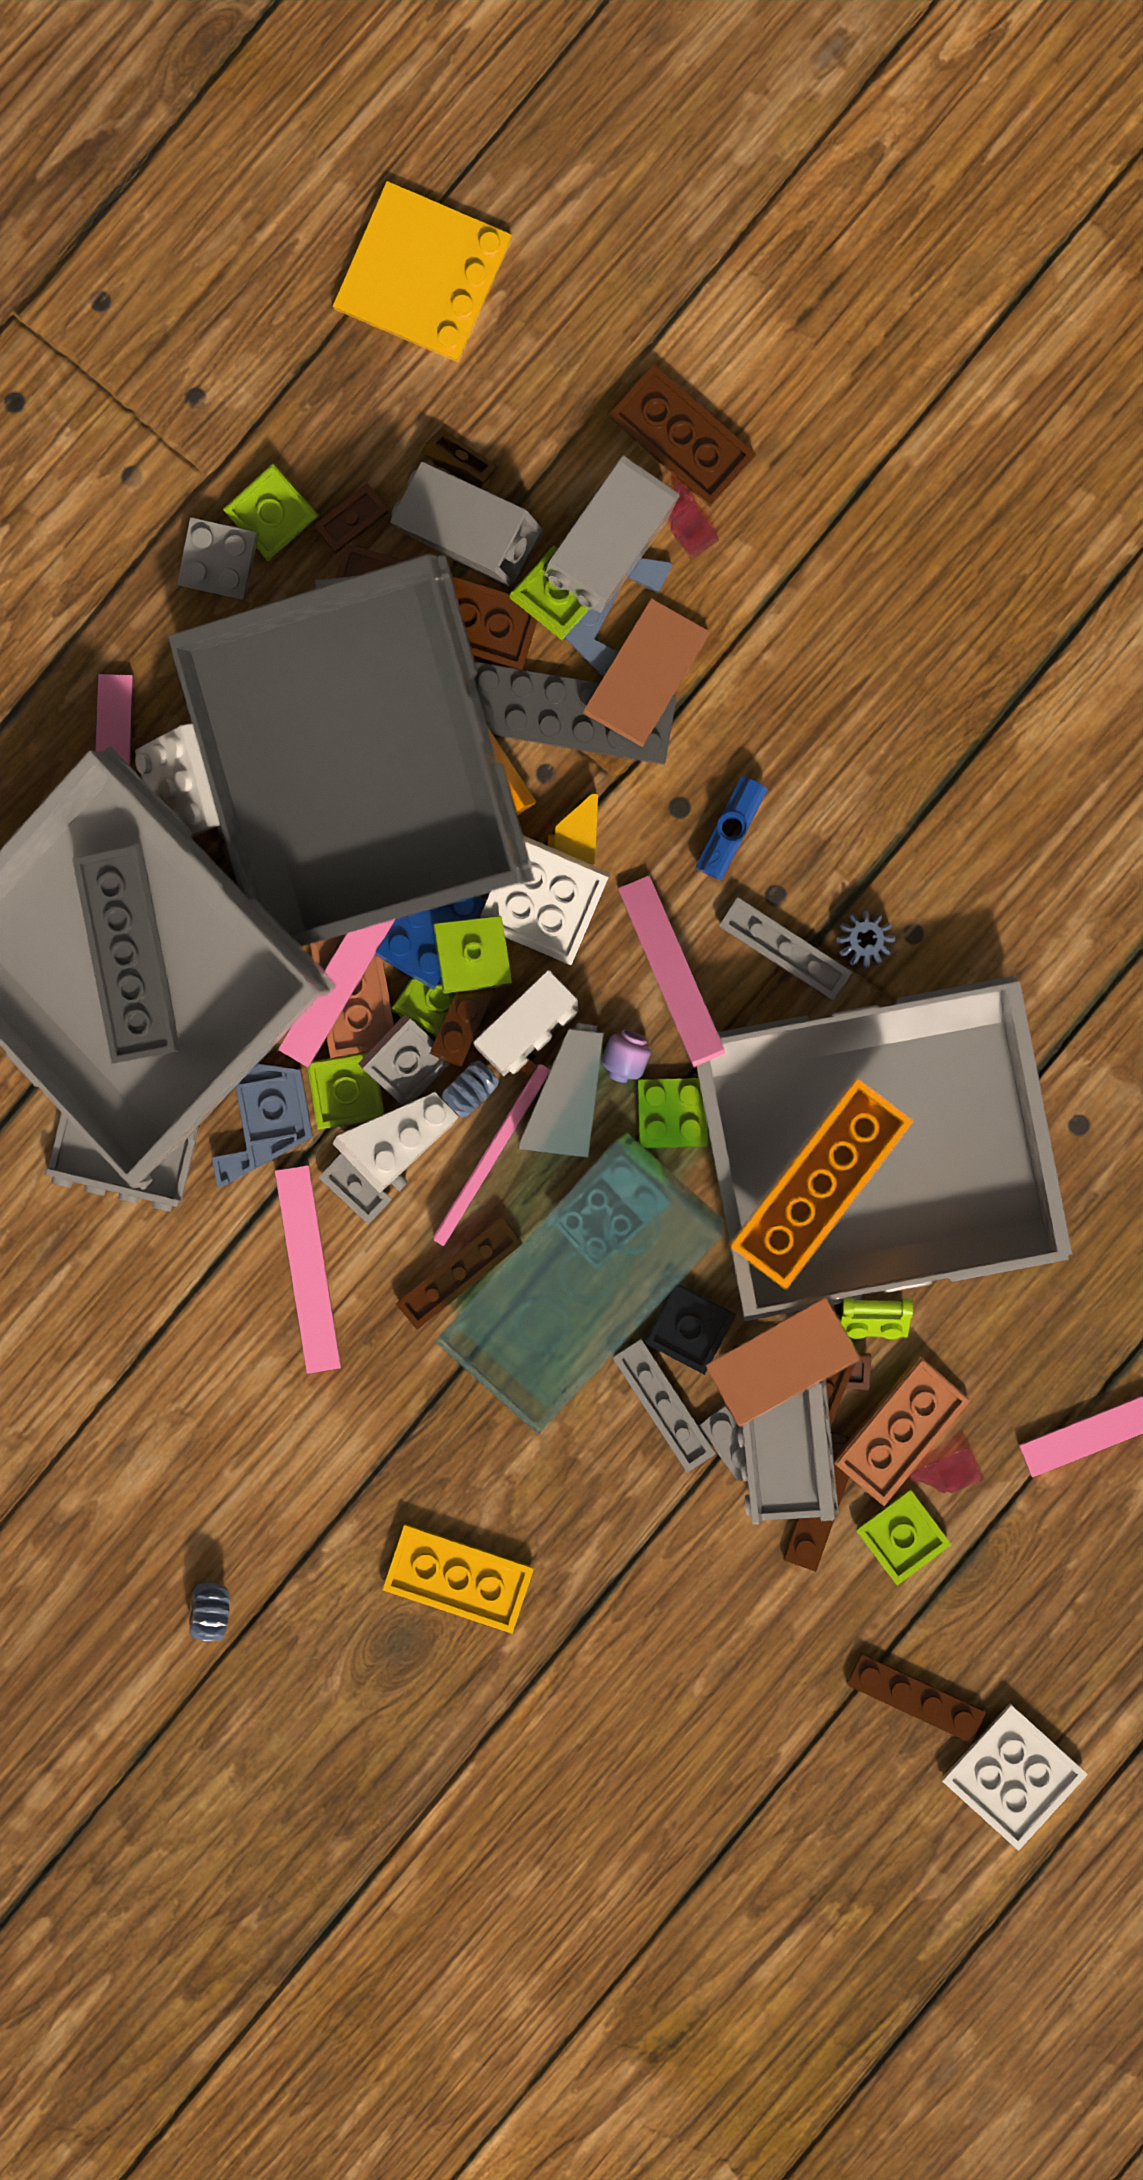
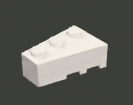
(527, 1024)
(395, 1140)

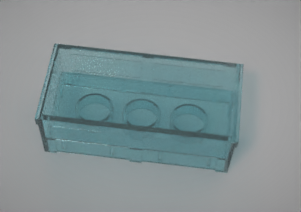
(582, 1283)

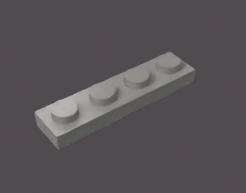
(785, 949)
(664, 1405)

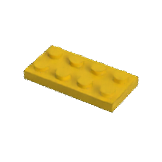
(458, 1578)

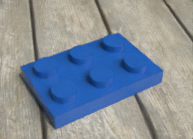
(412, 942)

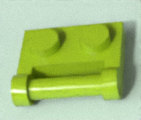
(876, 1318)

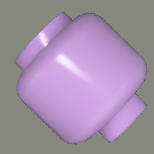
(626, 1056)

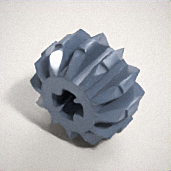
(869, 950)
(470, 1089)
(209, 1612)

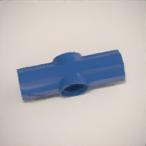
(742, 808)

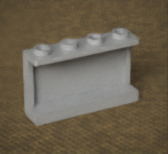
(79, 1162)
(791, 1460)

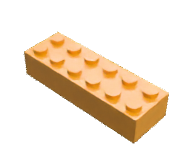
(820, 1183)

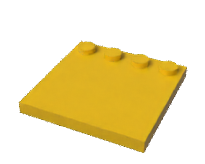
(422, 271)

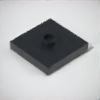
(690, 1328)

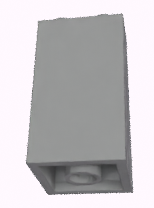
(467, 524)
(611, 535)
(567, 1102)

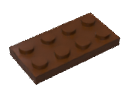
(682, 435)

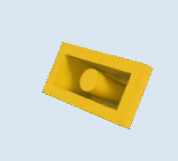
(577, 831)

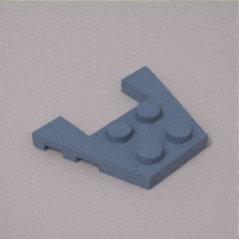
(582, 637)
(272, 1119)

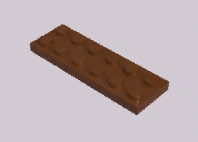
(493, 622)

